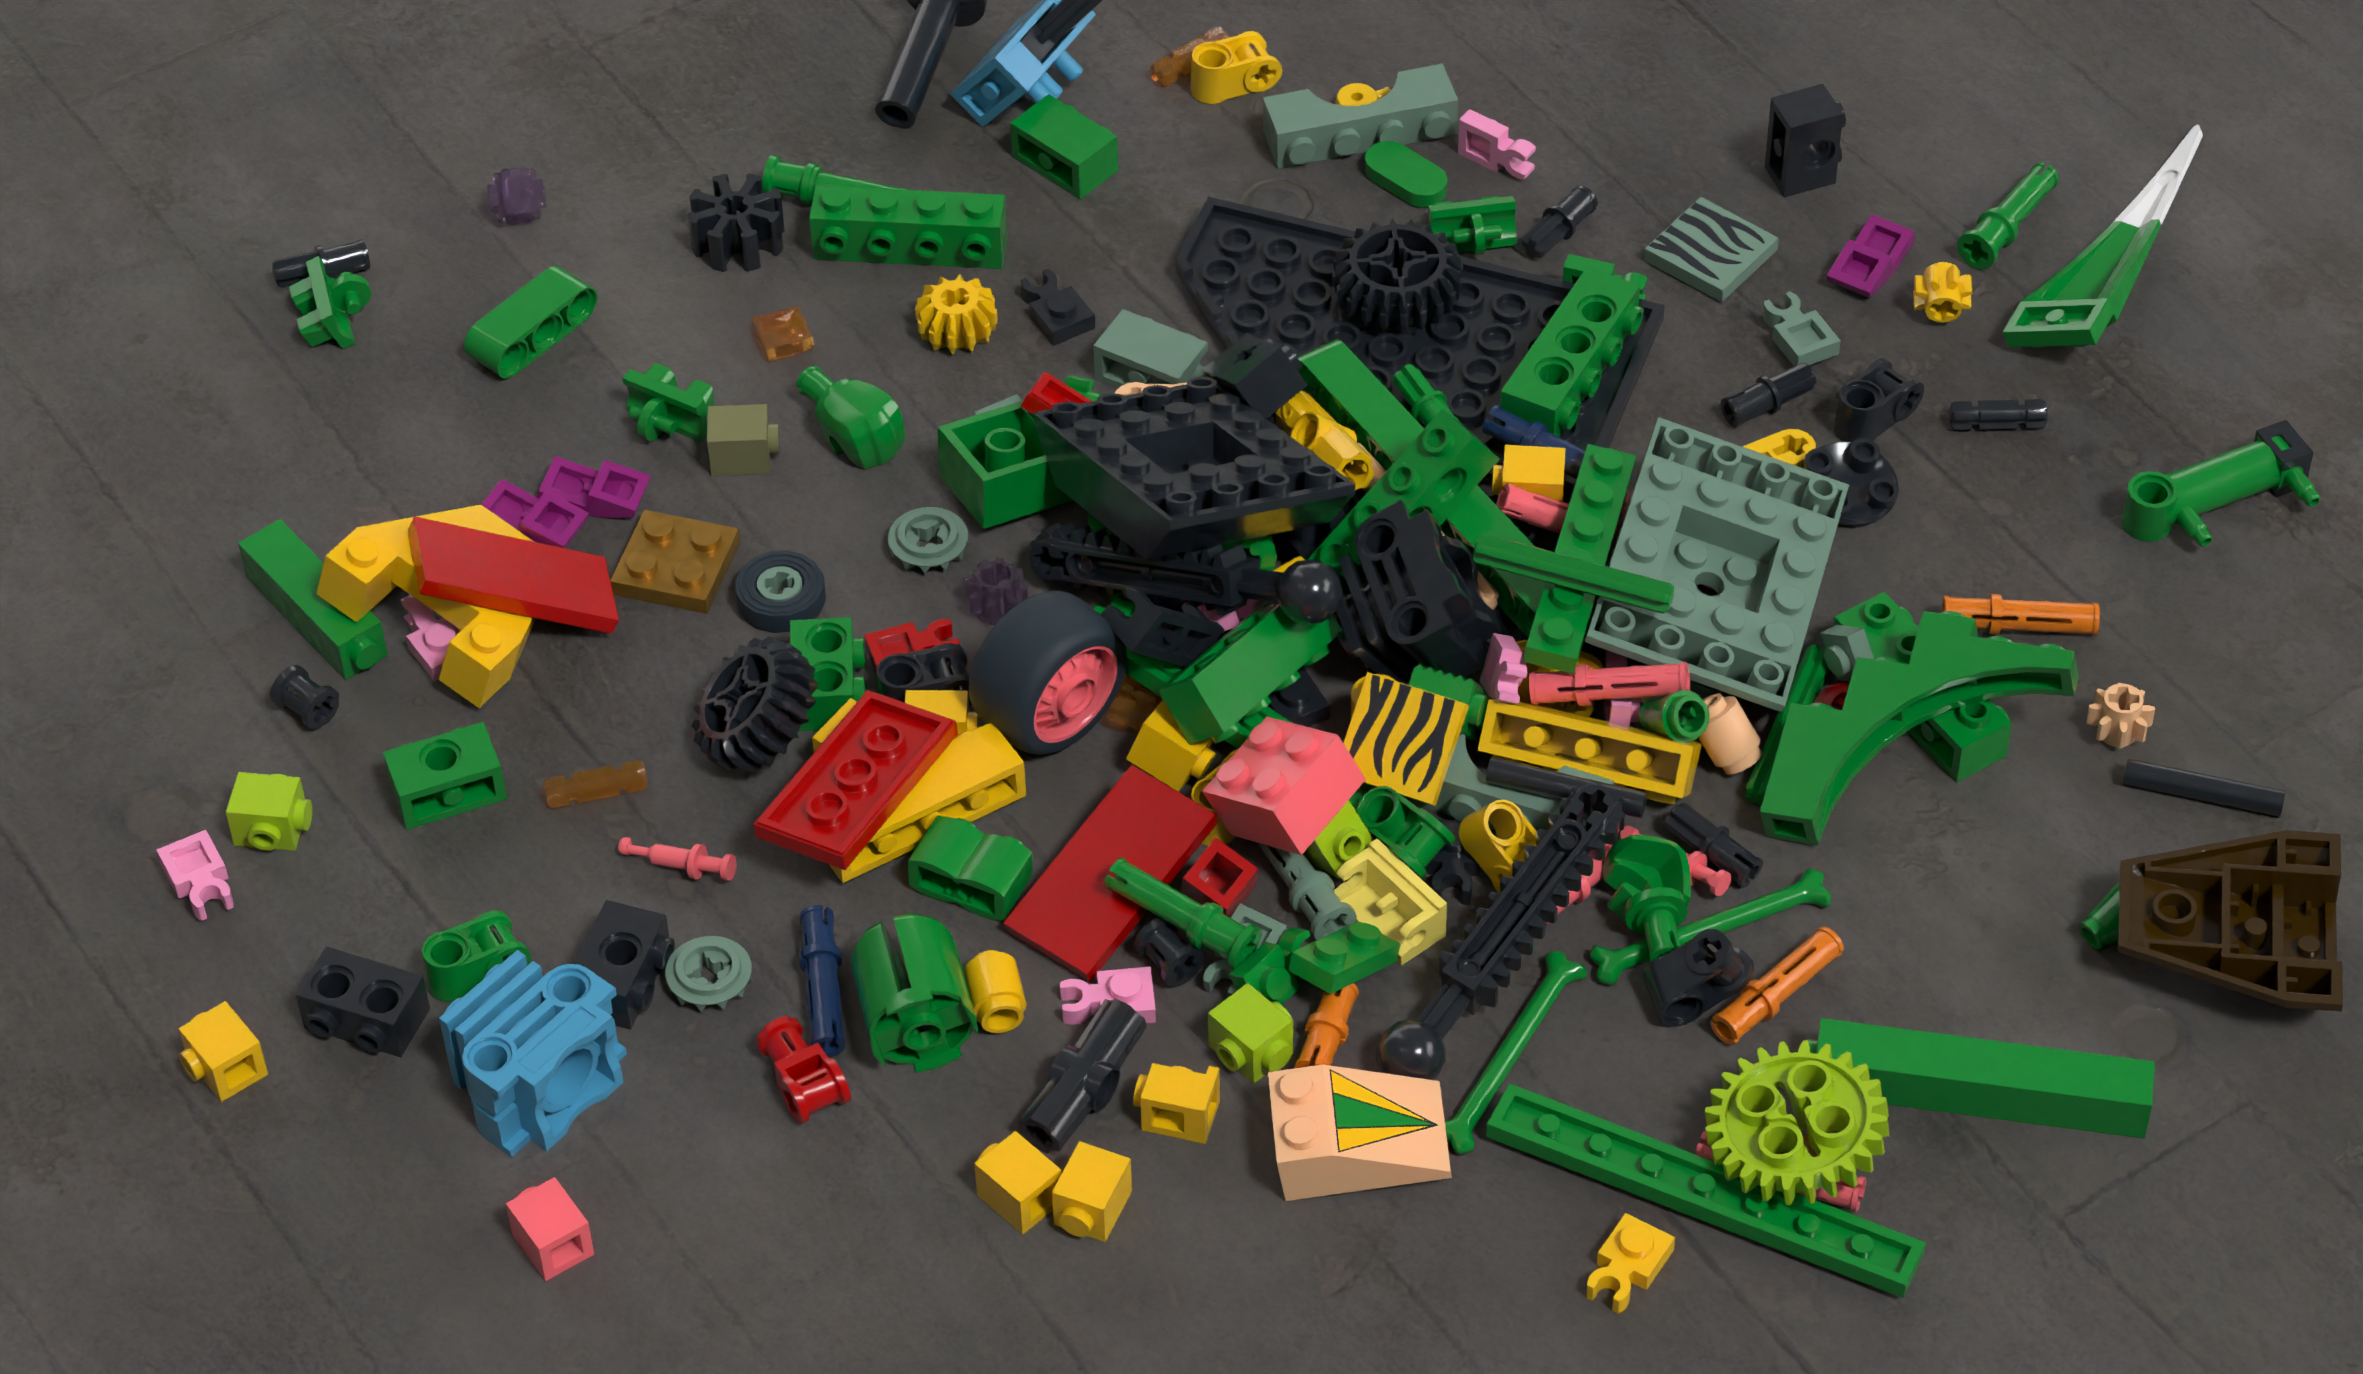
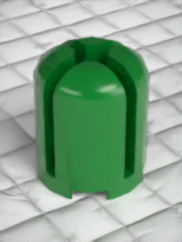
(902, 1001)

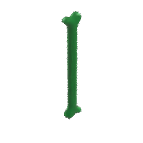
(1806, 891)
(1559, 974)

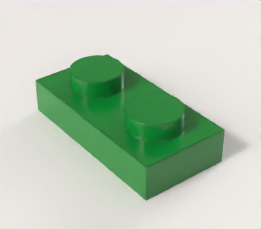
(1344, 957)

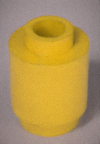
(995, 991)

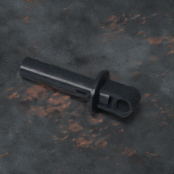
(921, 55)

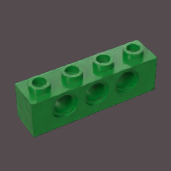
(1574, 351)
(1429, 475)

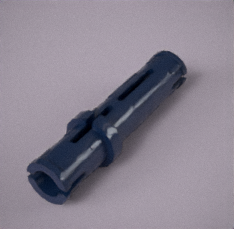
(1523, 433)
(820, 963)

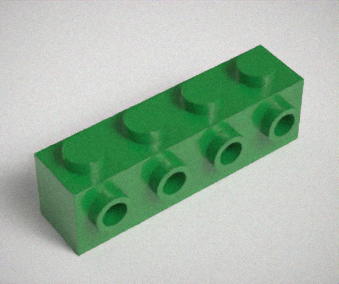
(908, 227)
(1242, 671)
(1958, 739)

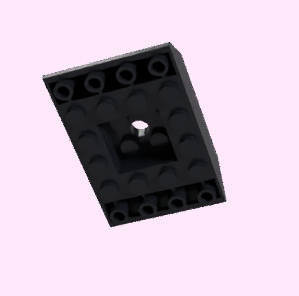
(1186, 468)

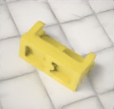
(1393, 900)

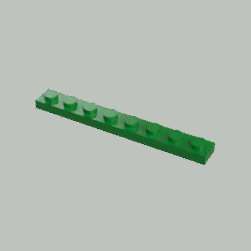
(1701, 1190)

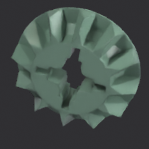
(924, 525)
(723, 958)

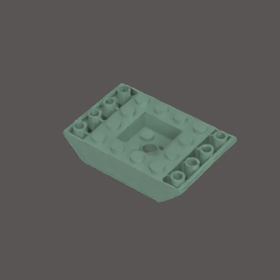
(1728, 523)

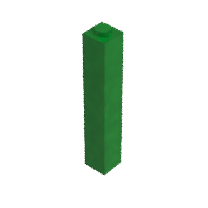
(1998, 1078)

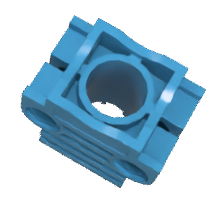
(533, 1050)

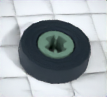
(766, 574)

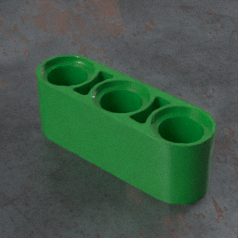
(530, 321)

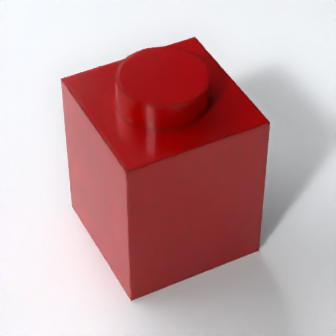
(1220, 878)

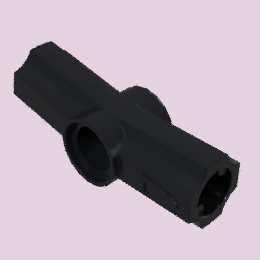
(1083, 1076)

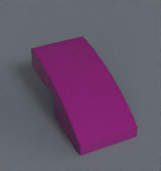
(1872, 257)
(605, 493)
(541, 519)

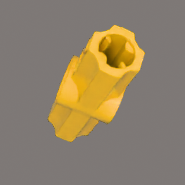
(1333, 443)

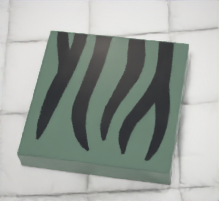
(1711, 249)

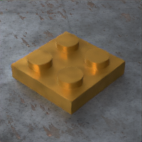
(675, 561)

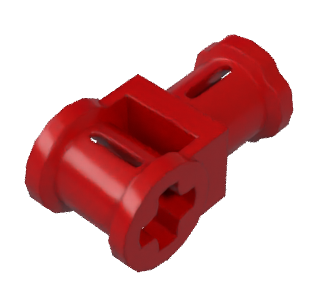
(802, 1071)

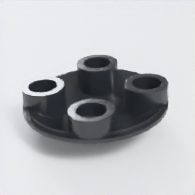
(1870, 478)

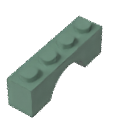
(1310, 130)
(1468, 791)

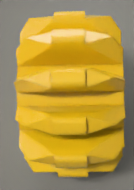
(956, 314)

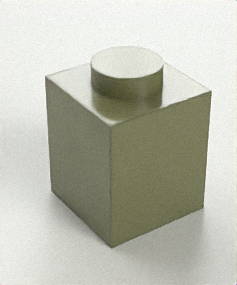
(741, 439)

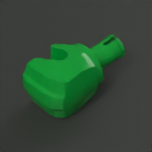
(854, 417)
(1650, 889)

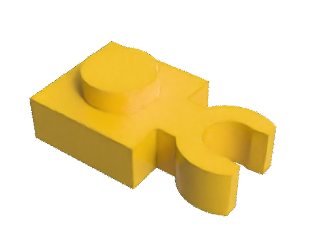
(1629, 1256)

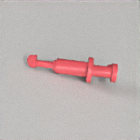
(694, 861)
(1699, 871)

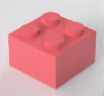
(1284, 785)

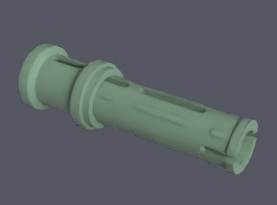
(1310, 892)

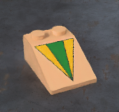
(1355, 1130)

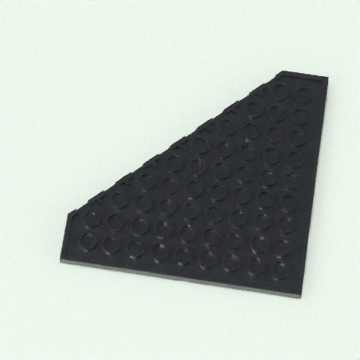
(1275, 281)

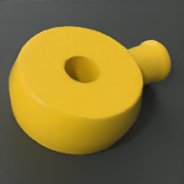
(1359, 94)

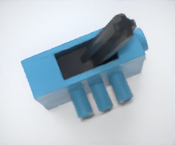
(1022, 56)

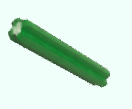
(1573, 573)
(1804, 690)

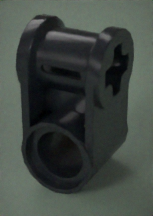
(1875, 402)
(923, 671)
(1691, 979)

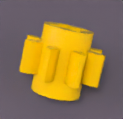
(1942, 292)

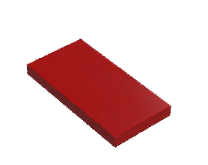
(512, 575)
(855, 779)
(1071, 910)

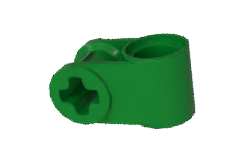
(1403, 828)
(464, 954)

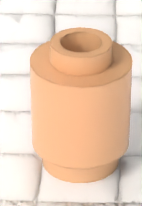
(1729, 735)

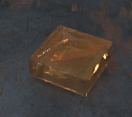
(783, 333)

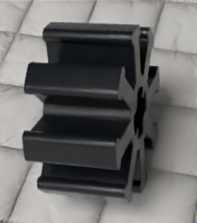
(736, 222)

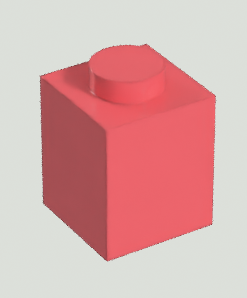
(550, 1228)

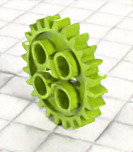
(1842, 1102)

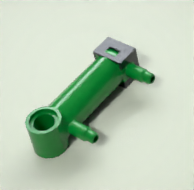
(2273, 461)

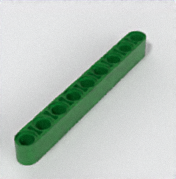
(1386, 430)

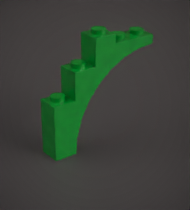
(1884, 700)

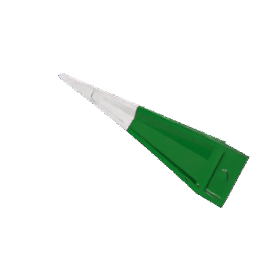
(2096, 284)

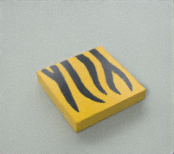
(1404, 737)

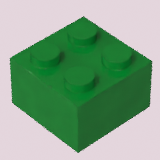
(997, 465)

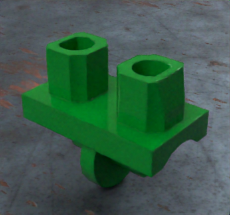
(1476, 223)
(327, 304)
(663, 407)

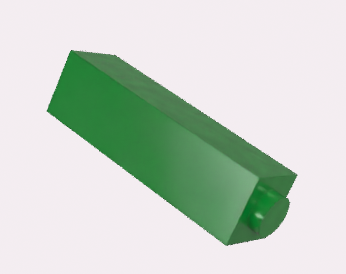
(289, 578)

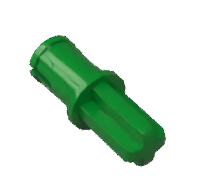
(1420, 395)

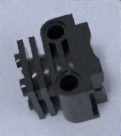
(1412, 598)

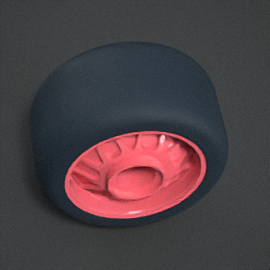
(1047, 672)

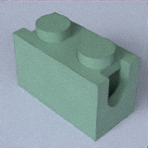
(1146, 353)

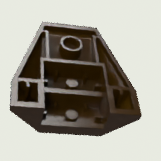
(2241, 915)

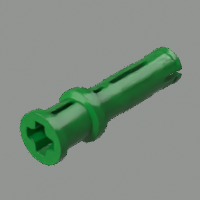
(801, 180)
(1999, 225)
(1202, 923)

